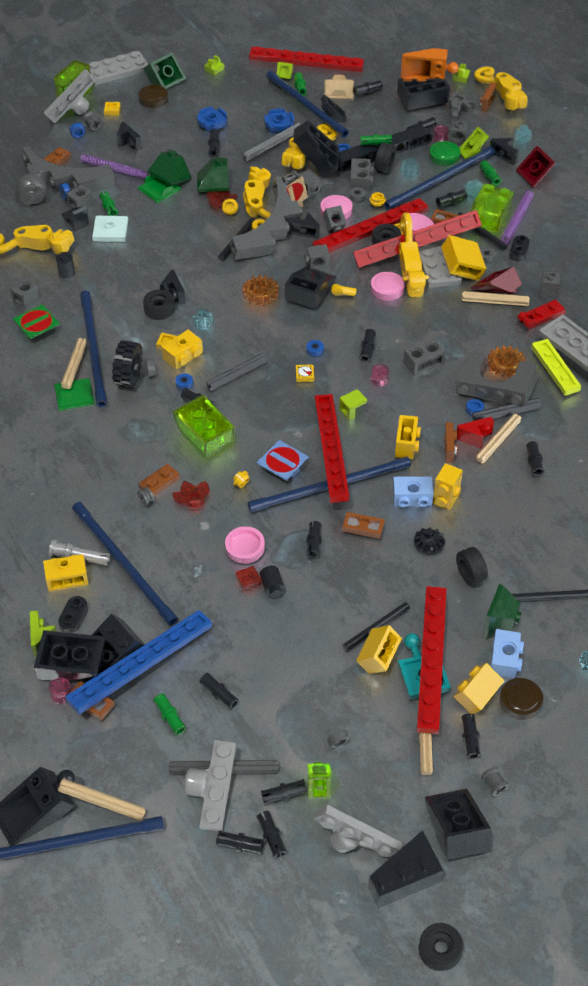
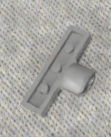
(71, 98)
(213, 785)
(351, 833)

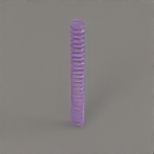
(112, 165)
(525, 204)

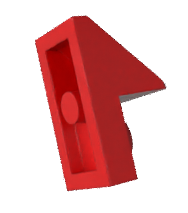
(473, 432)

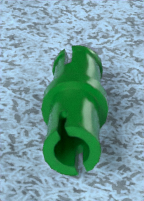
(300, 84)
(376, 139)
(490, 173)
(108, 204)
(169, 714)

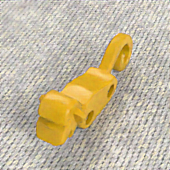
(507, 86)
(294, 156)
(254, 192)
(36, 239)
(410, 260)

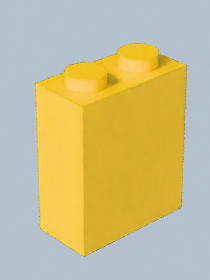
(463, 258)

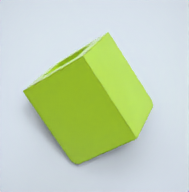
(350, 402)

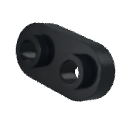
(519, 248)
(73, 612)

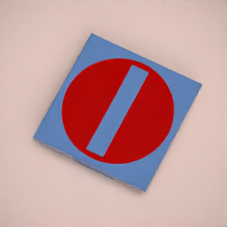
(283, 460)

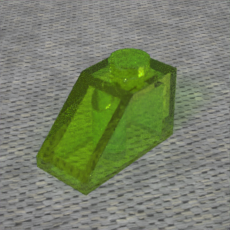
(319, 780)

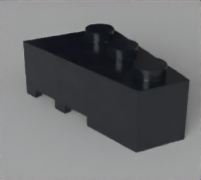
(422, 94)
(317, 148)
(406, 872)

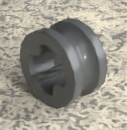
(146, 496)

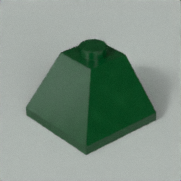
(165, 71)
(170, 168)
(213, 176)
(502, 613)

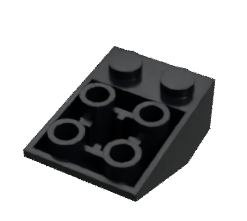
(308, 286)
(118, 644)

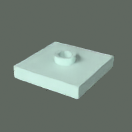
(110, 228)

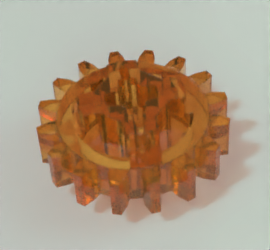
(261, 290)
(505, 360)

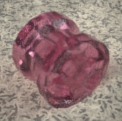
(441, 133)
(379, 375)
(59, 685)

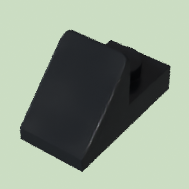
(333, 110)
(127, 135)
(504, 149)
(77, 216)
(304, 228)
(172, 284)

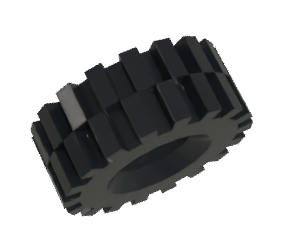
(127, 363)

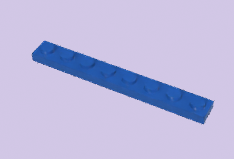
(138, 662)

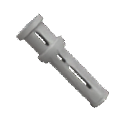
(69, 549)

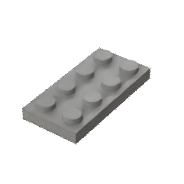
(117, 67)
(435, 266)
(568, 339)

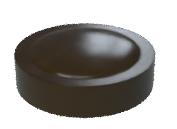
(153, 96)
(521, 698)

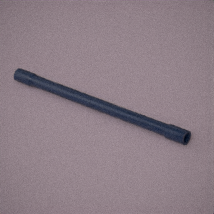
(338, 128)
(397, 200)
(100, 394)
(263, 503)
(163, 610)
(143, 826)

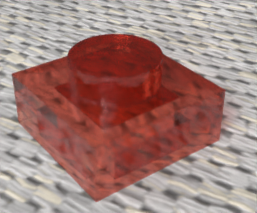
(248, 578)

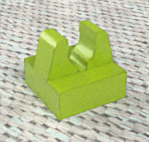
(214, 65)
(284, 70)
(462, 74)

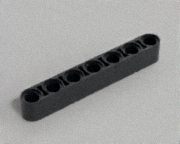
(403, 140)

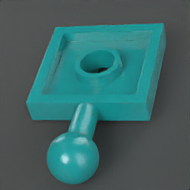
(411, 668)

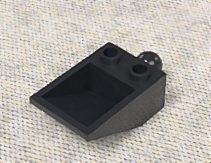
(30, 809)

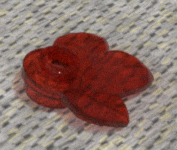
(217, 199)
(192, 495)

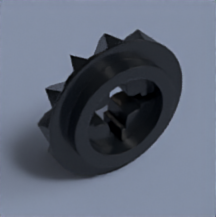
(432, 546)

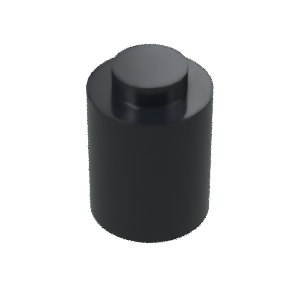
(65, 265)
(272, 581)

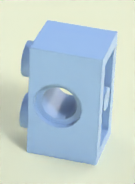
(412, 491)
(508, 643)

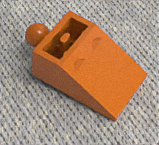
(426, 65)

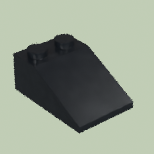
(68, 655)
(458, 824)

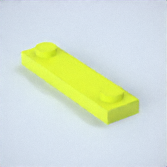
(556, 367)

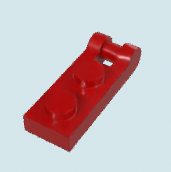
(541, 314)

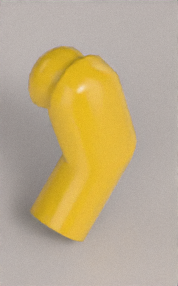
(338, 290)

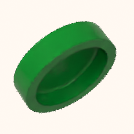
(444, 153)

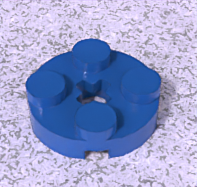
(212, 118)
(278, 120)

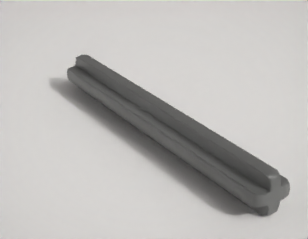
(269, 143)
(239, 766)

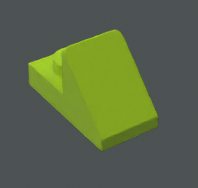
(474, 142)
(36, 630)

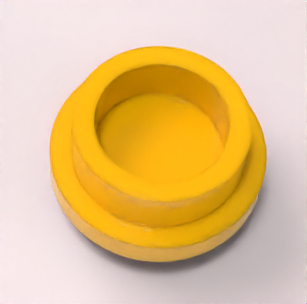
(377, 199)
(230, 207)
(241, 479)

